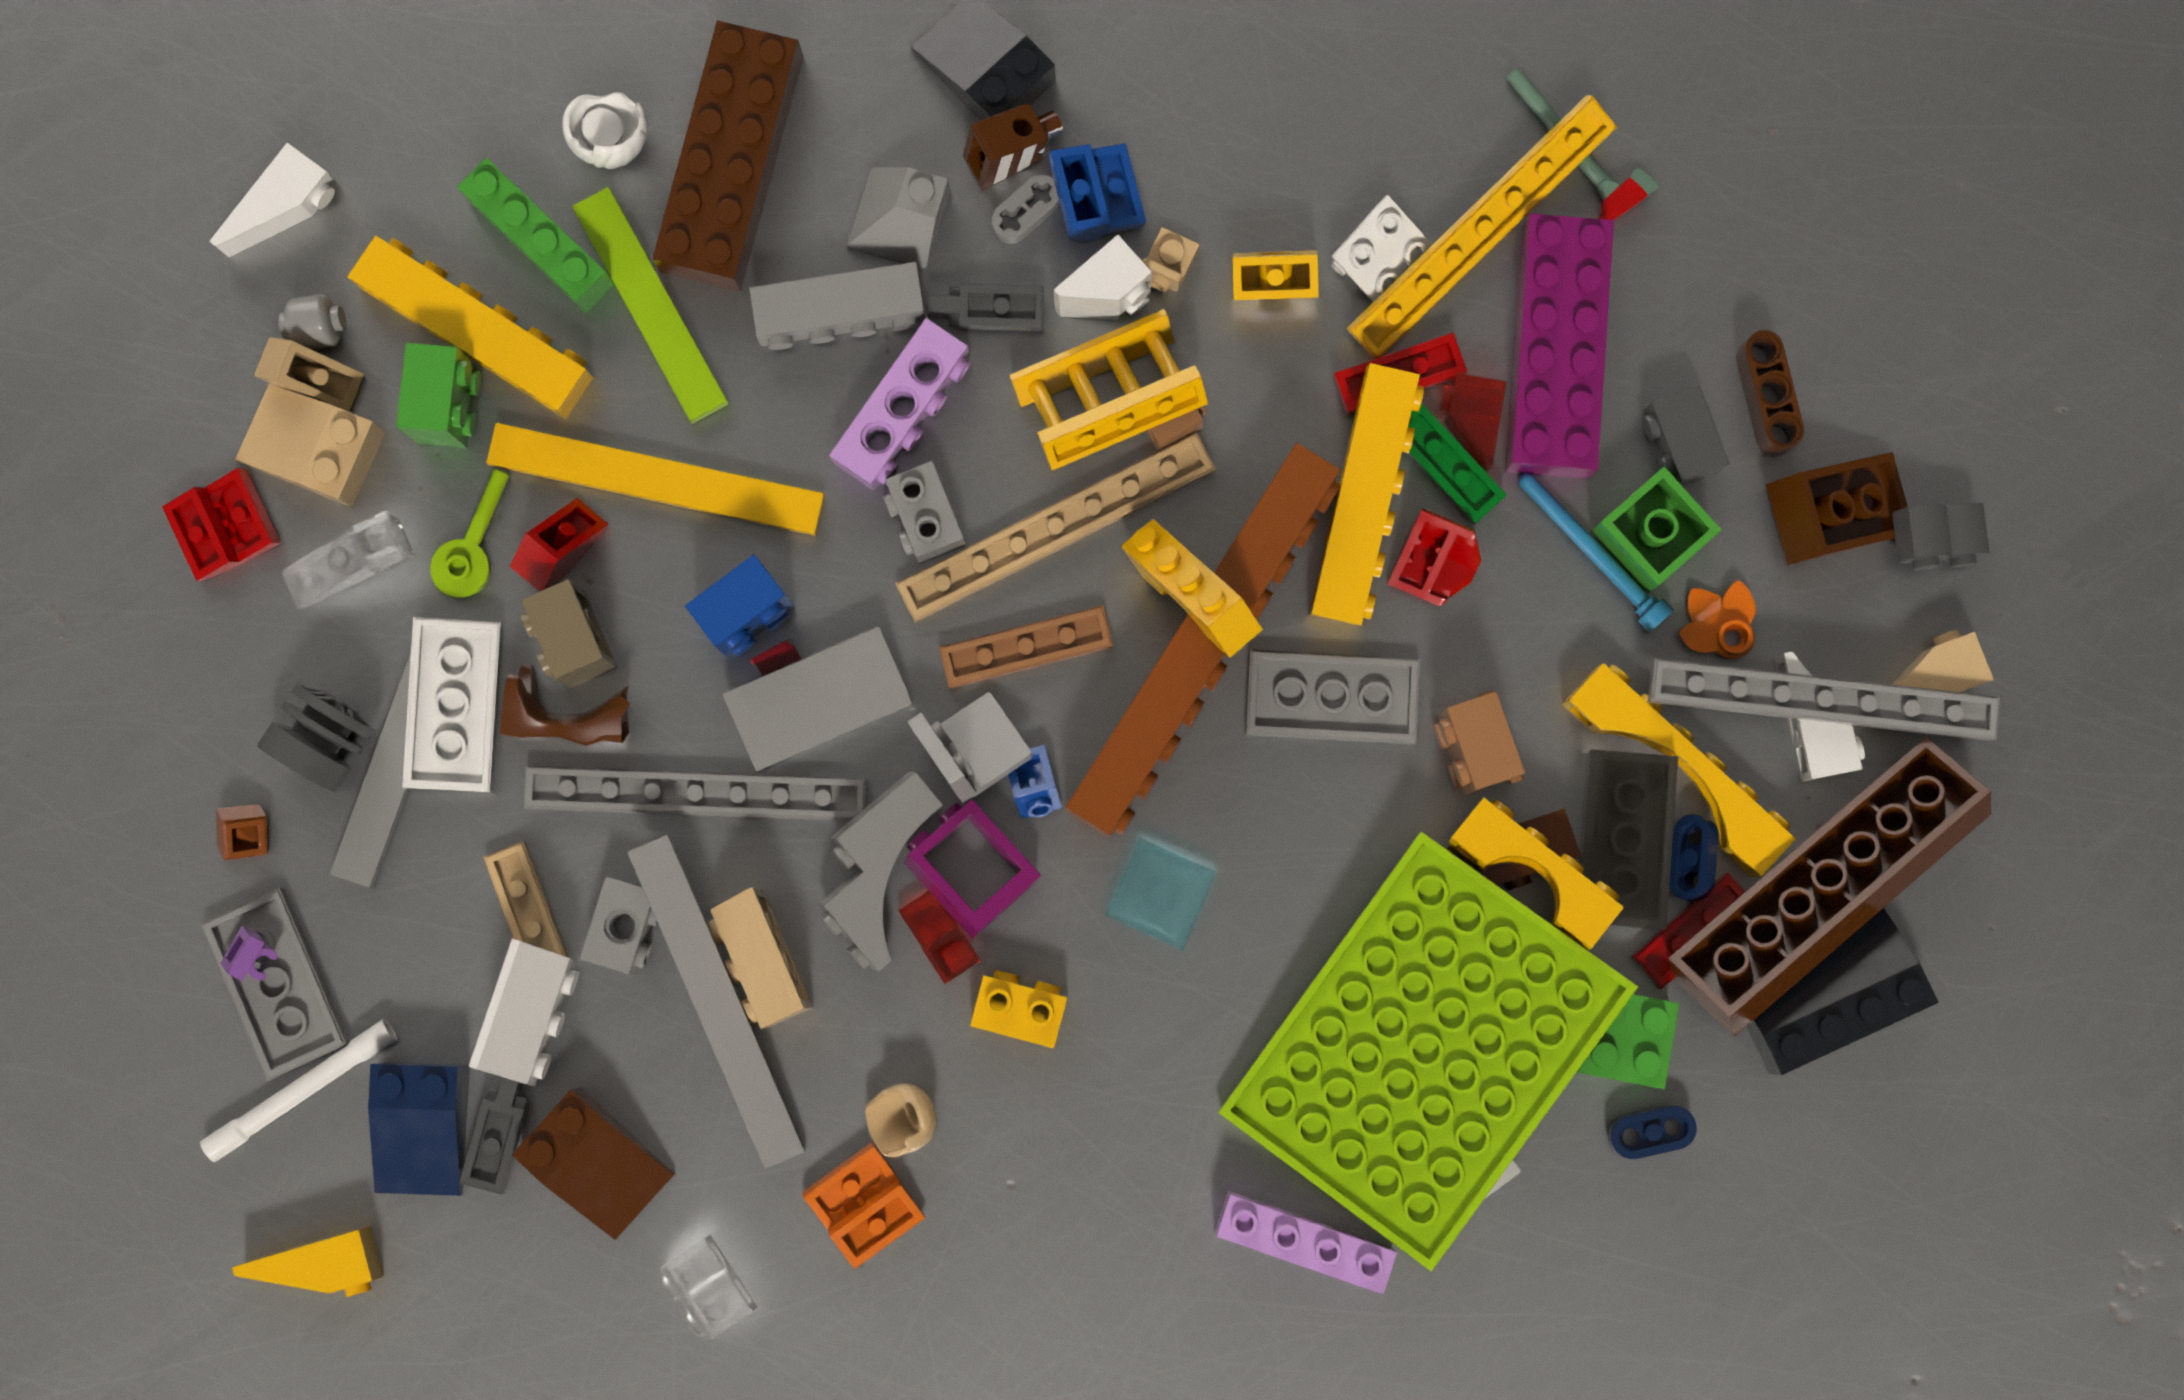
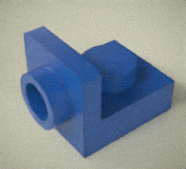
(1035, 785)

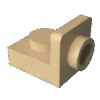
(1170, 260)

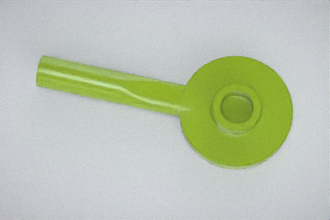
(460, 565)

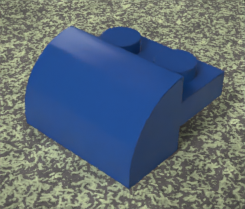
(1096, 191)

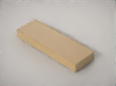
(524, 898)

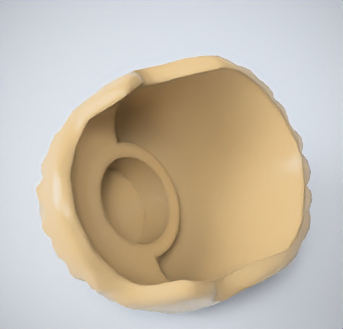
(901, 1120)

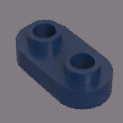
(1693, 858)
(1651, 1133)

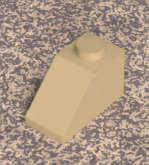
(308, 373)

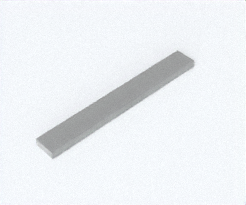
(1824, 699)
(694, 793)
(716, 1001)

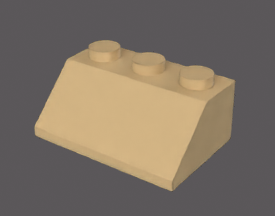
(759, 958)

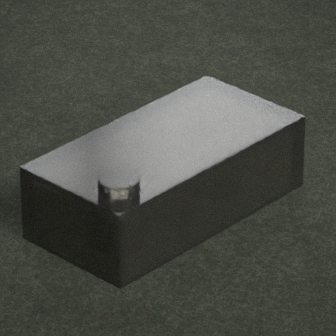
(1630, 831)

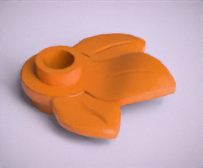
(1715, 617)

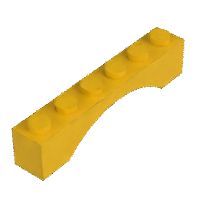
(1744, 828)

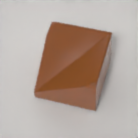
(241, 831)

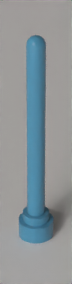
(1649, 609)

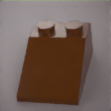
(1836, 507)
(593, 1163)

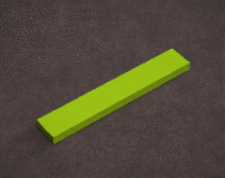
(650, 305)

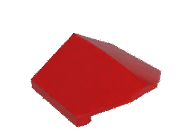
(1436, 558)

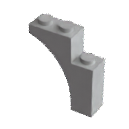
(872, 846)

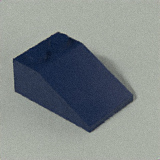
(418, 1127)

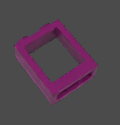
(969, 920)

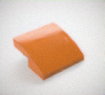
(863, 1205)

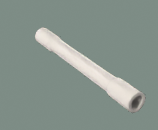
(239, 1130)

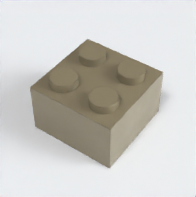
(568, 634)

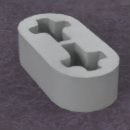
(1019, 202)

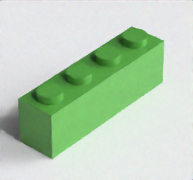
(536, 235)

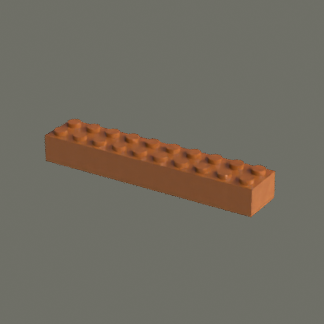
(1193, 661)

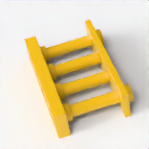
(1122, 417)

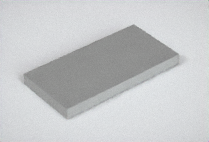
(1332, 697)
(817, 698)
(290, 1010)

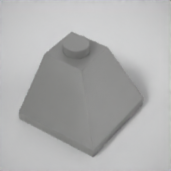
(900, 215)

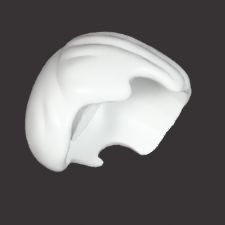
(605, 129)

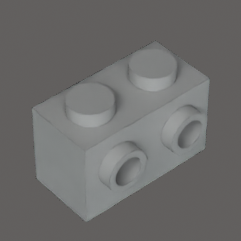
(924, 511)

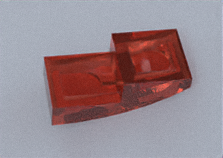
(939, 936)

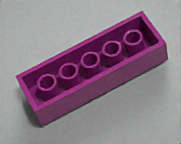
(1559, 346)

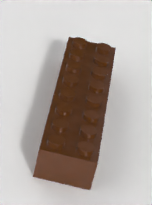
(1830, 886)

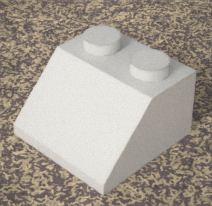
(1106, 285)

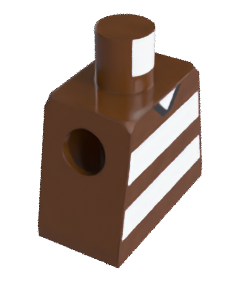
(1008, 143)

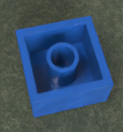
(740, 607)

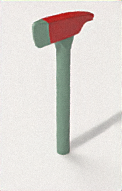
(1616, 197)

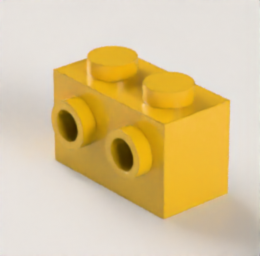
(1019, 1009)

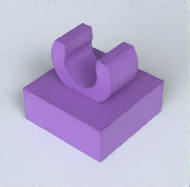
(243, 953)

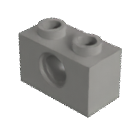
(602, 942)

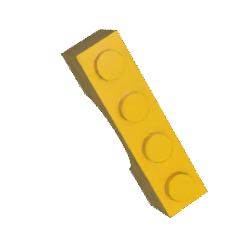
(1197, 589)
(1493, 838)

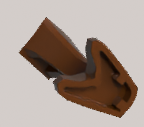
(525, 717)

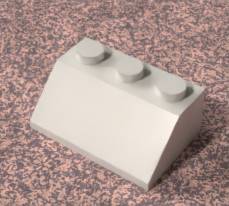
(524, 1013)

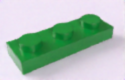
(1452, 467)

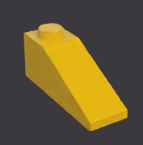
(322, 1266)

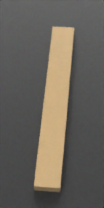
(1055, 527)

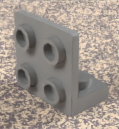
(973, 746)

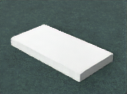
(451, 704)

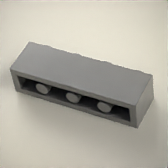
(837, 305)

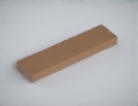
(1026, 647)

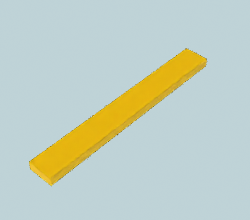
(1482, 227)
(655, 479)

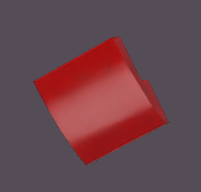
(221, 524)

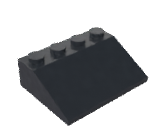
(1844, 998)

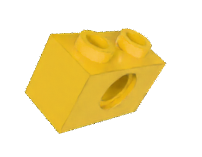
(1275, 275)

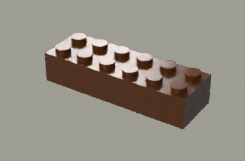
(728, 156)

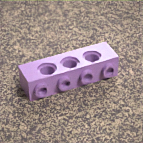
(927, 347)
(1305, 1242)

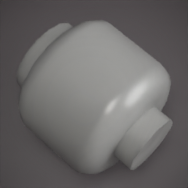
(312, 322)

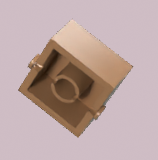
(1479, 744)

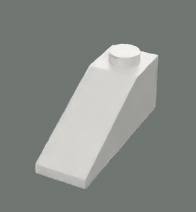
(281, 197)
(1820, 747)

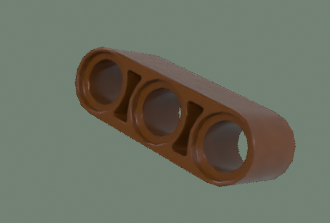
(1777, 375)

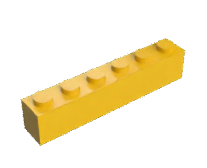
(466, 323)
(1365, 494)

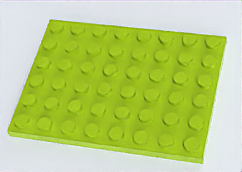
(1427, 1050)

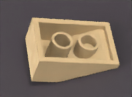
(311, 444)

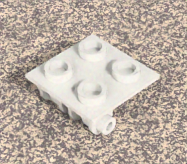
(1380, 249)

